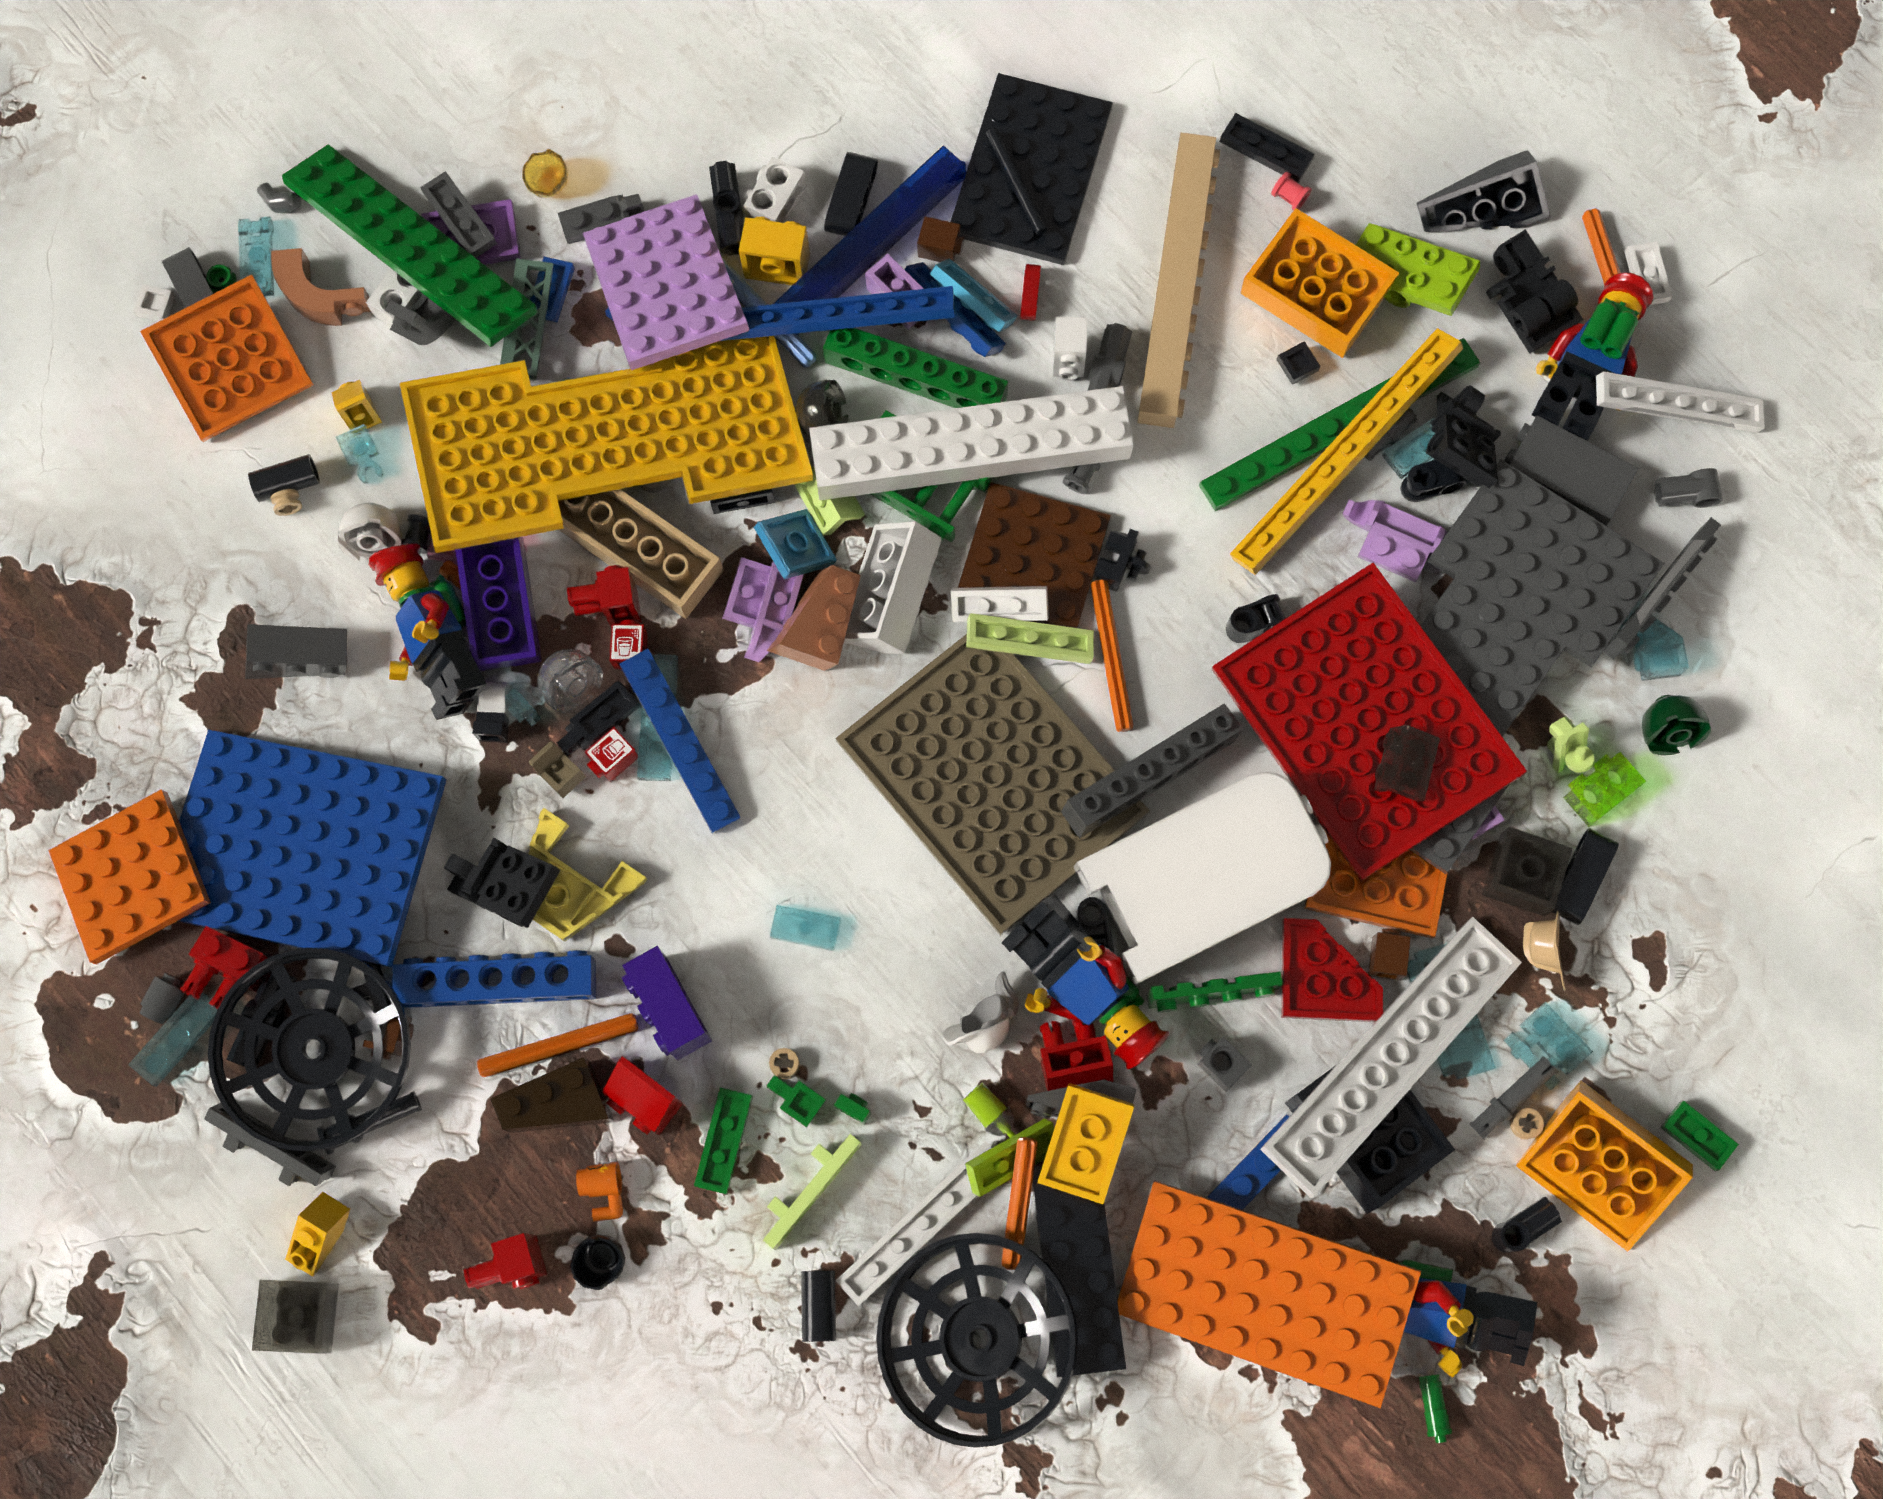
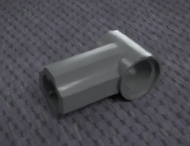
(1697, 488)

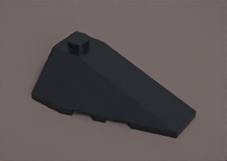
(1495, 196)

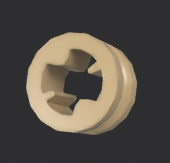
(286, 502)
(776, 1070)
(1531, 1133)

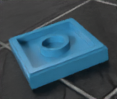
(795, 543)

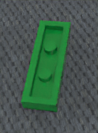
(723, 1141)

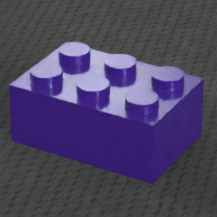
(665, 1004)

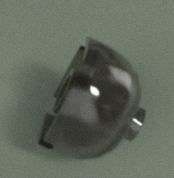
(820, 405)

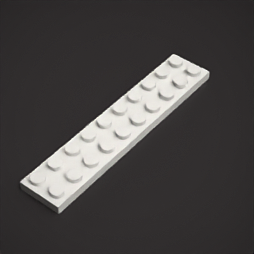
(1390, 1057)

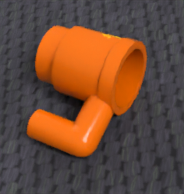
(602, 1181)

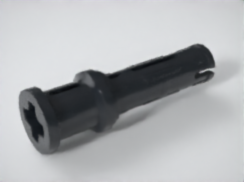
(408, 1105)

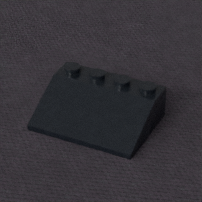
(1393, 1154)

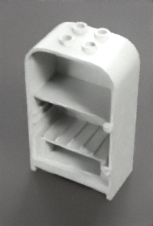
(1209, 871)

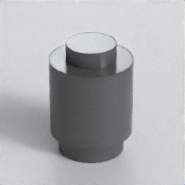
(161, 998)

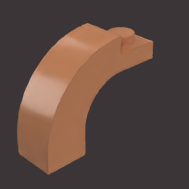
(322, 306)

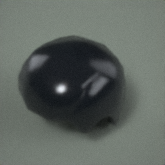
(597, 1261)

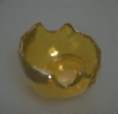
(545, 174)

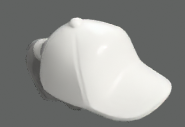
(988, 1022)

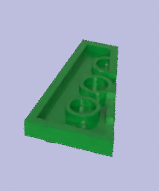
(1261, 984)

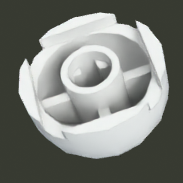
(368, 530)

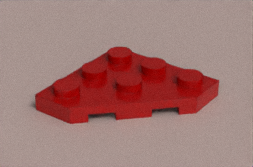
(1323, 977)

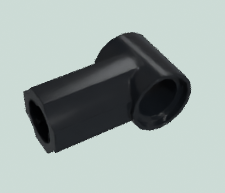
(1528, 1225)

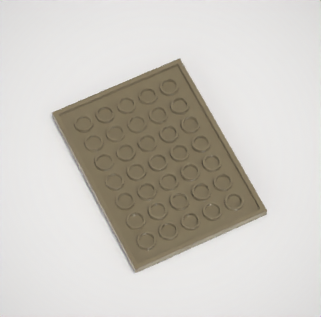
(981, 777)

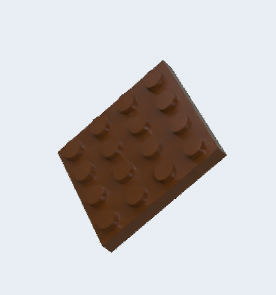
(1036, 543)

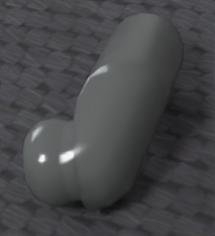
(278, 202)

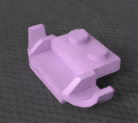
(1394, 537)
(761, 602)

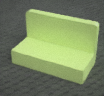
(828, 513)

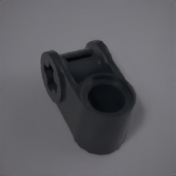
(1430, 481)
(1258, 615)
(1099, 929)

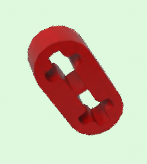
(1030, 292)

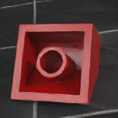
(641, 1097)

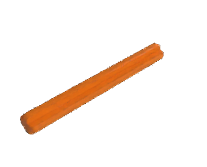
(1112, 656)
(557, 1045)

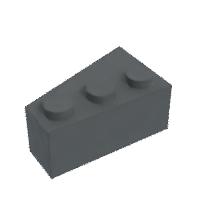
(295, 651)

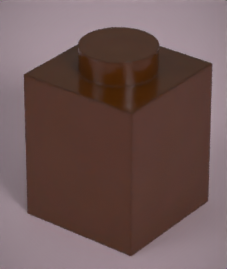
(939, 240)
(1389, 955)

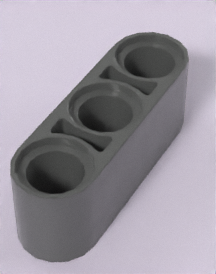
(187, 277)

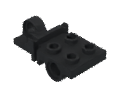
(1531, 294)
(1464, 439)
(503, 882)

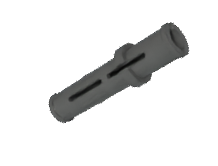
(1513, 1097)

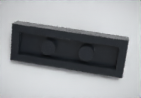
(1266, 147)

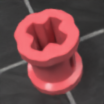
(1291, 191)

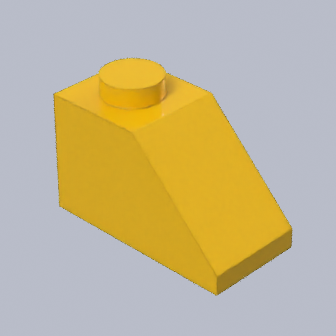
(355, 405)

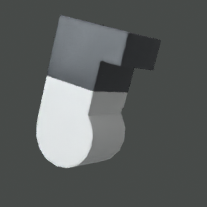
(492, 713)

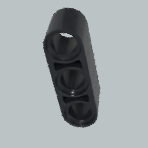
(851, 193)
(1585, 875)

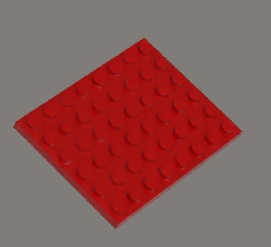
(1329, 692)

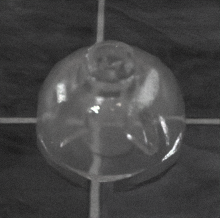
(568, 680)

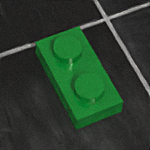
(1699, 1136)

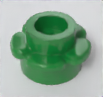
(217, 273)

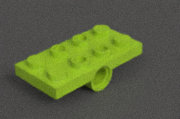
(1426, 271)

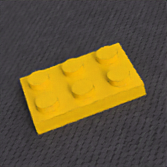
(1086, 1143)

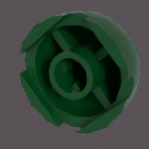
(1674, 723)

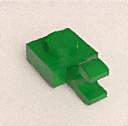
(799, 1101)

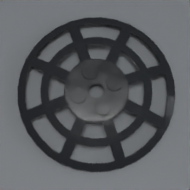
(290, 1049)
(957, 1343)

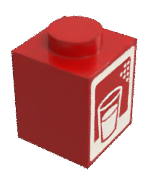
(626, 641)
(610, 755)

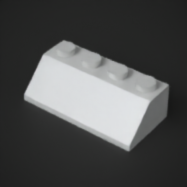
(891, 586)

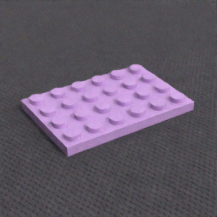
(665, 282)

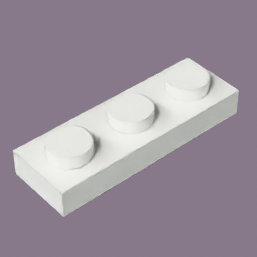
(1016, 603)

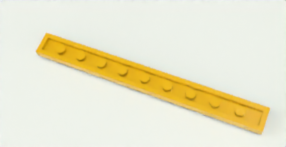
(1346, 451)

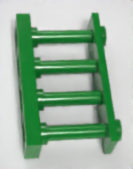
(915, 511)

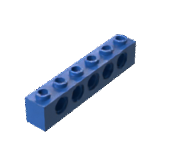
(579, 985)

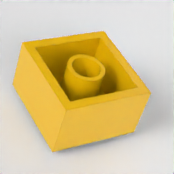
(774, 250)

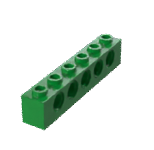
(912, 369)

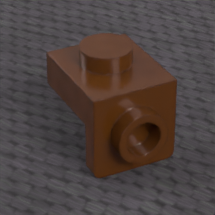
(392, 1039)

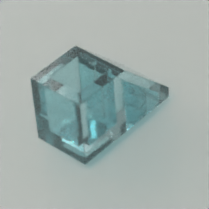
(1660, 653)

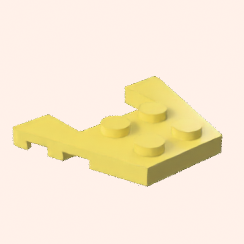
(572, 898)

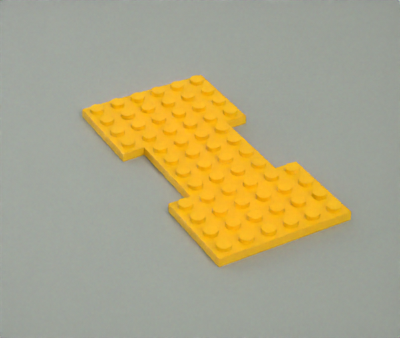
(507, 451)

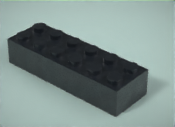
(1078, 1250)

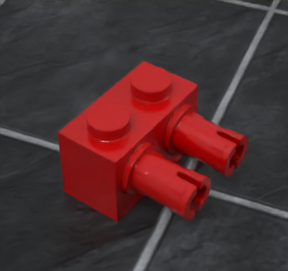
(611, 593)
(223, 956)
(1075, 1061)
(515, 1263)

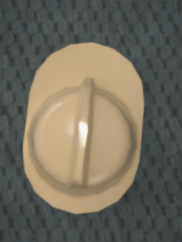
(1542, 945)

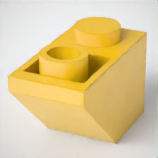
(316, 1233)

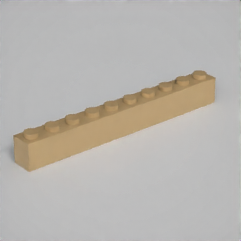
(1177, 281)

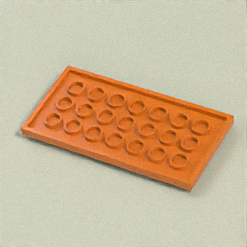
(1268, 1293)

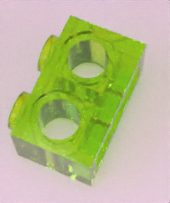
(1607, 792)

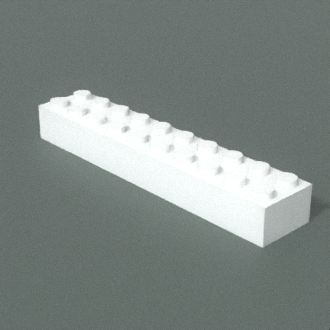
(971, 443)

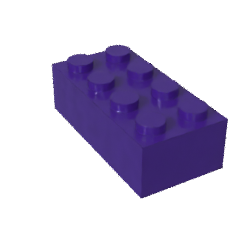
(498, 604)

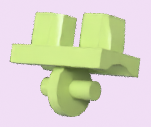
(1570, 746)

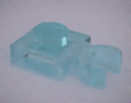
(359, 449)

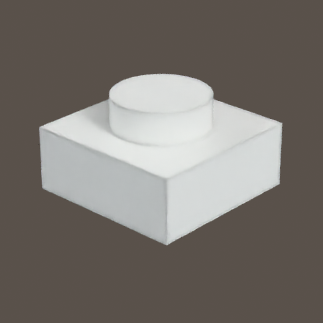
(154, 303)

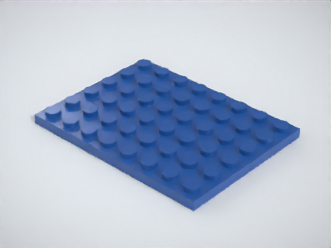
(307, 844)

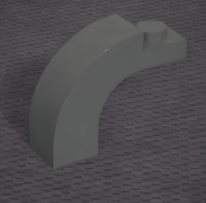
(421, 322)

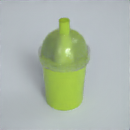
(990, 1111)

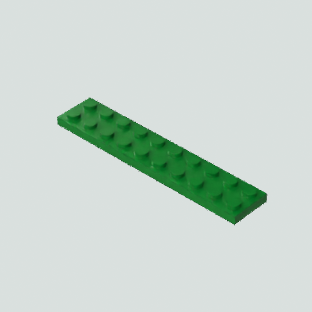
(410, 245)

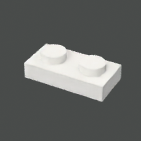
(1648, 263)

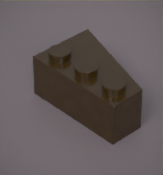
(554, 1100)

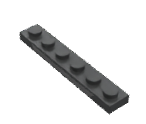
(1657, 597)

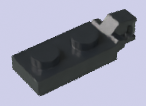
(598, 718)

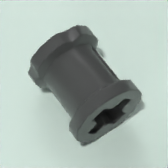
(1080, 477)

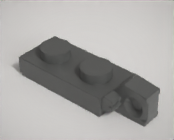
(598, 214)

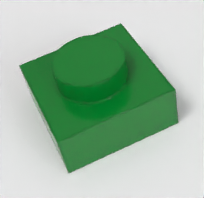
(853, 1107)

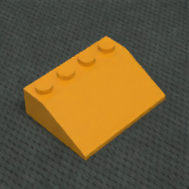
(1318, 282)
(1605, 1166)

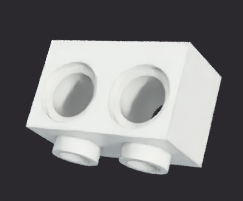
(780, 197)
(392, 288)
(1070, 347)

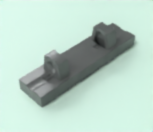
(294, 1162)

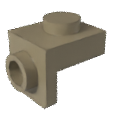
(557, 769)

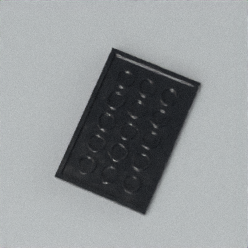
(1054, 147)

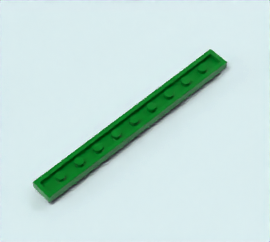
(1309, 440)

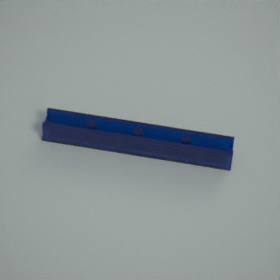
(879, 230)

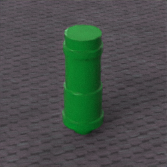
(1435, 1410)

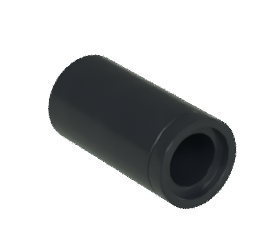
(291, 474)
(818, 1306)

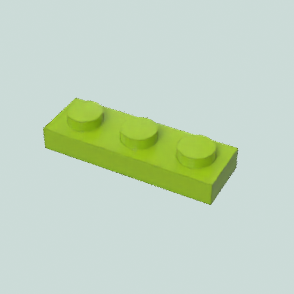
(997, 1163)

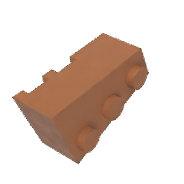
(820, 621)

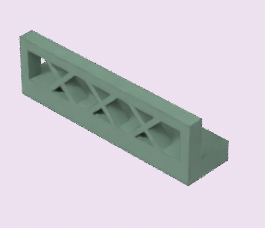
(513, 341)

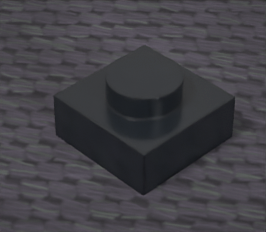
(1298, 363)

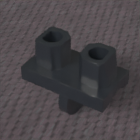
(1124, 546)

